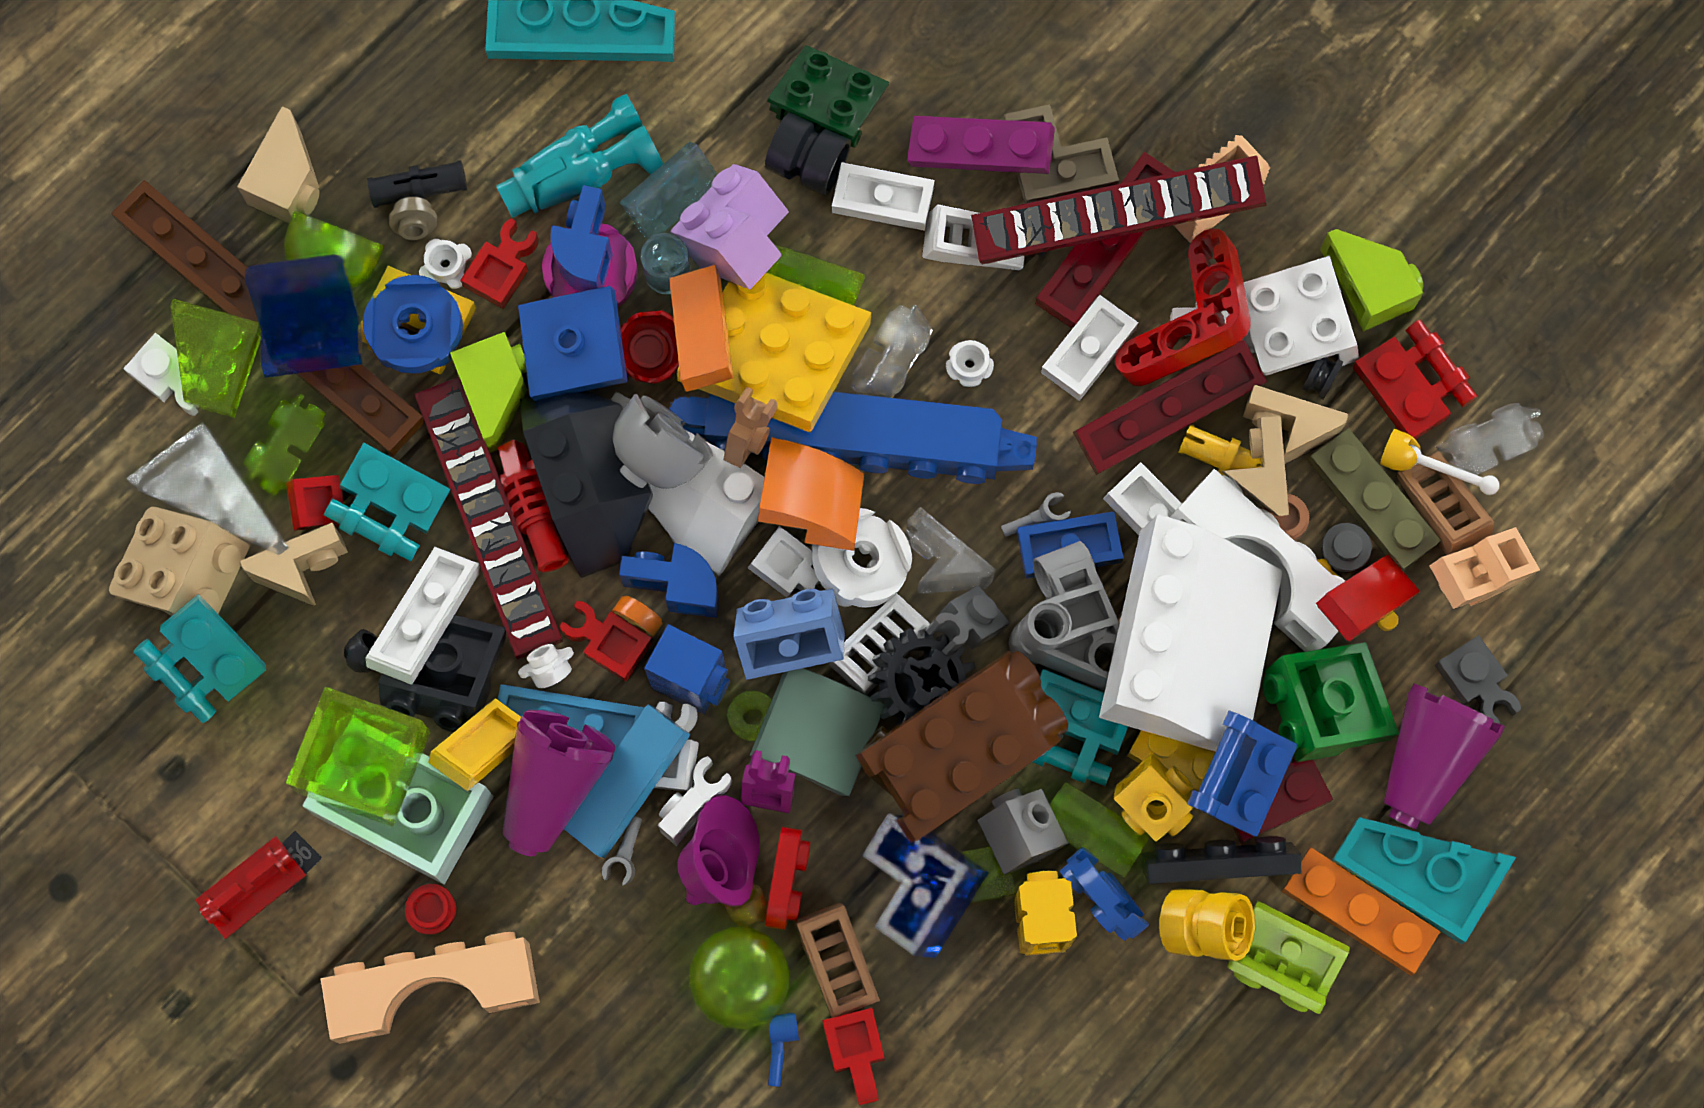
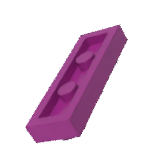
(981, 144)

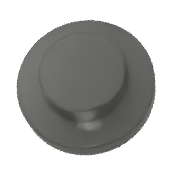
(1346, 547)

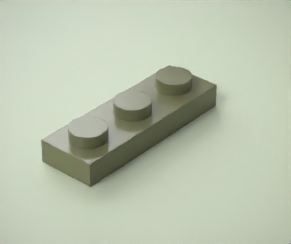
(1374, 500)

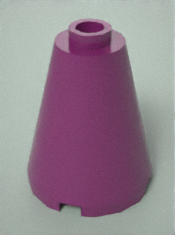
(1435, 754)
(550, 778)

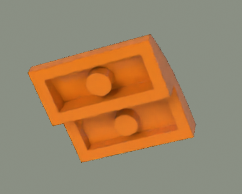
(812, 493)

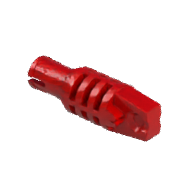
(530, 506)

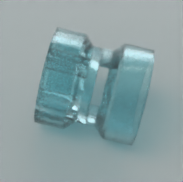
(663, 253)

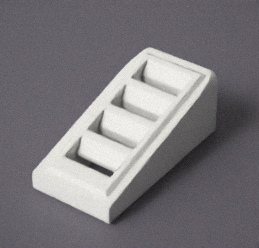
(953, 251)
(848, 668)

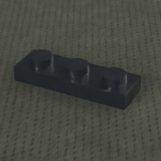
(1221, 860)

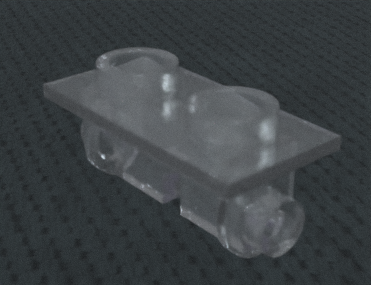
(904, 337)
(1508, 429)

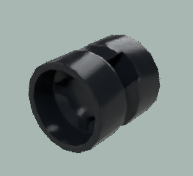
(805, 153)

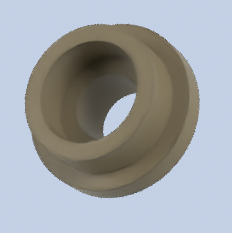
(413, 218)

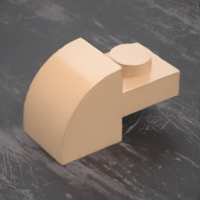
(1484, 568)

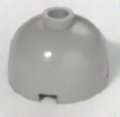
(657, 446)

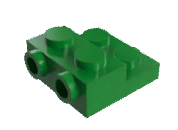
(1329, 701)

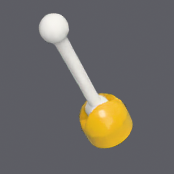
(1404, 452)

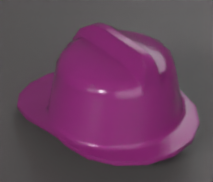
(721, 855)

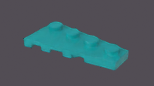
(580, 30)

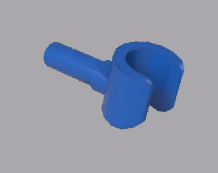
(781, 1030)

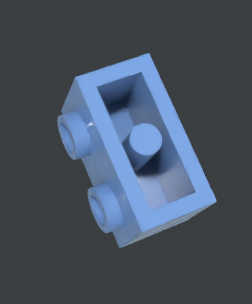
(789, 633)

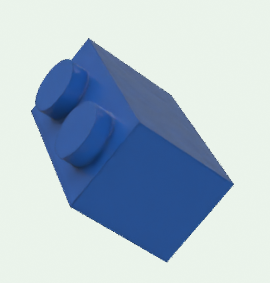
(687, 670)

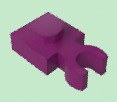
(768, 784)

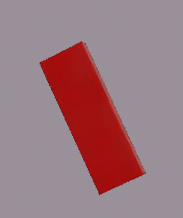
(1367, 598)

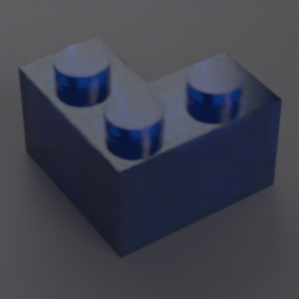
(933, 888)

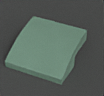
(818, 729)

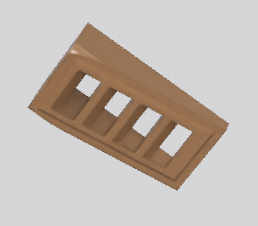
(1459, 531)
(846, 934)

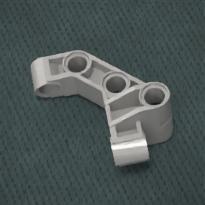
(1072, 619)

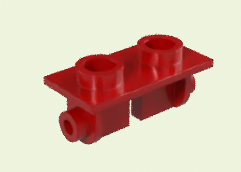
(250, 888)

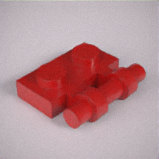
(1402, 388)

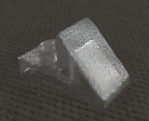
(956, 563)

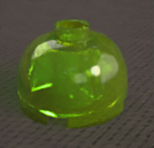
(314, 238)
(739, 978)

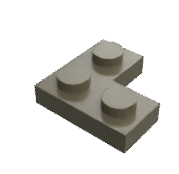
(1071, 167)

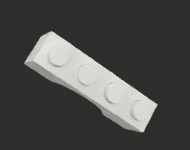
(1224, 510)

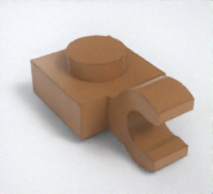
(750, 428)

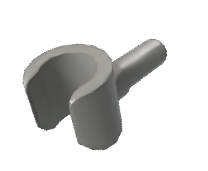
(1040, 516)
(625, 852)

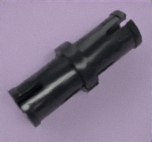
(417, 183)

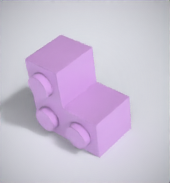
(732, 226)

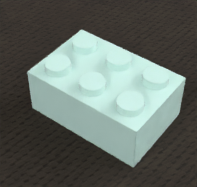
(430, 826)

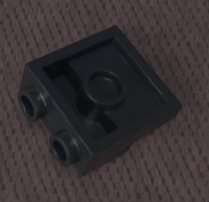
(454, 677)

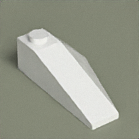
(711, 510)

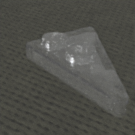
(205, 483)

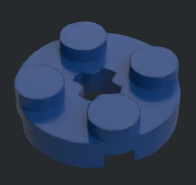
(394, 306)
(1114, 905)

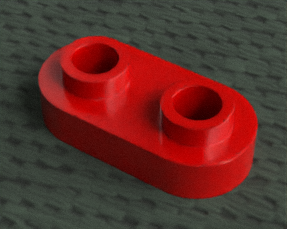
(783, 900)

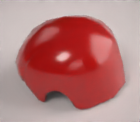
(650, 346)

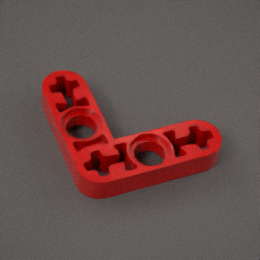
(1141, 358)

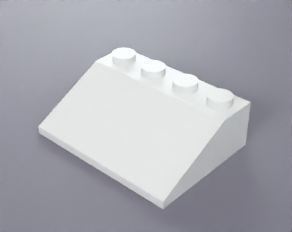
(1190, 634)

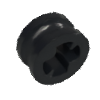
(1322, 376)

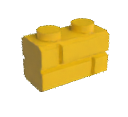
(1044, 914)

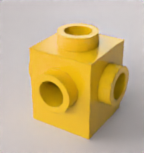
(1155, 782)

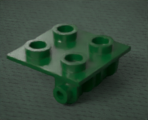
(827, 93)

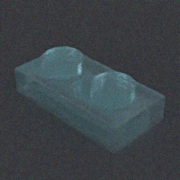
(669, 190)

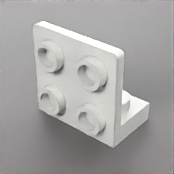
(1299, 317)

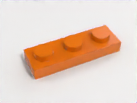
(1361, 911)

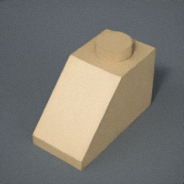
(281, 172)

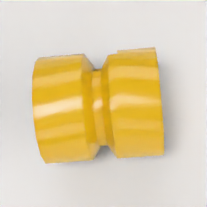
(1207, 924)

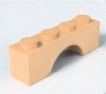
(364, 1001)

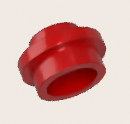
(430, 909)

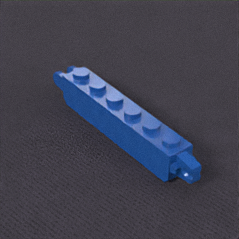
(886, 435)

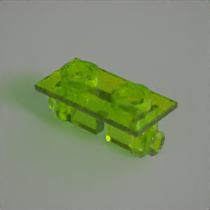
(291, 426)
(1097, 829)

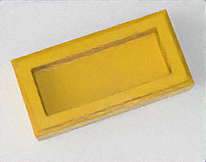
(477, 745)

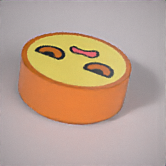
(638, 615)

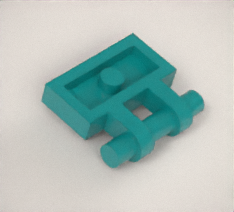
(393, 489)
(211, 648)
(1082, 710)

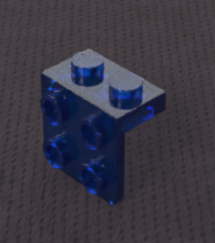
(305, 315)

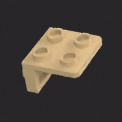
(176, 560)

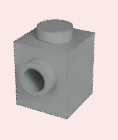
(1022, 829)

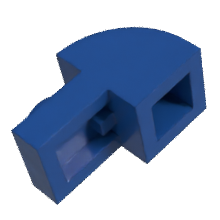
(580, 251)
(686, 579)

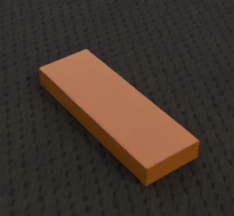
(700, 328)

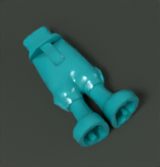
(570, 162)

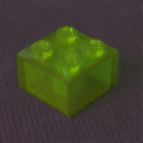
(358, 756)

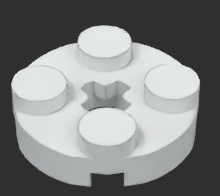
(883, 574)

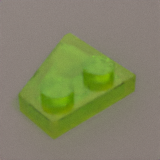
(213, 356)

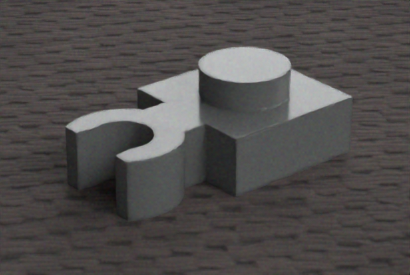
(969, 620)
(1474, 674)

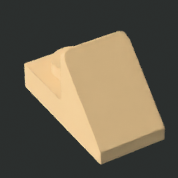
(1307, 422)
(1269, 481)
(285, 571)

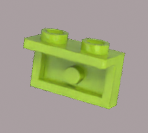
(1290, 960)

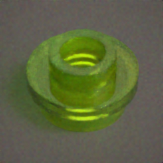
(737, 708)

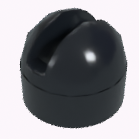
(357, 650)

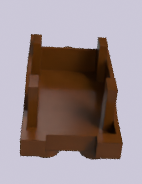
(966, 743)

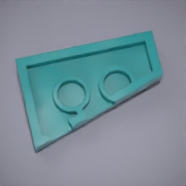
(1428, 876)

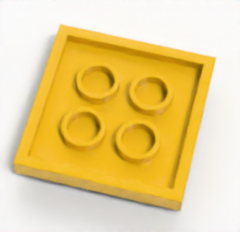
(788, 346)

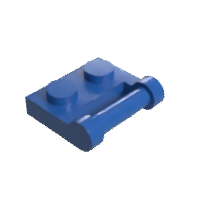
(1243, 774)

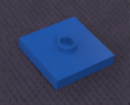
(572, 343)

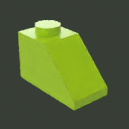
(1372, 278)
(493, 384)

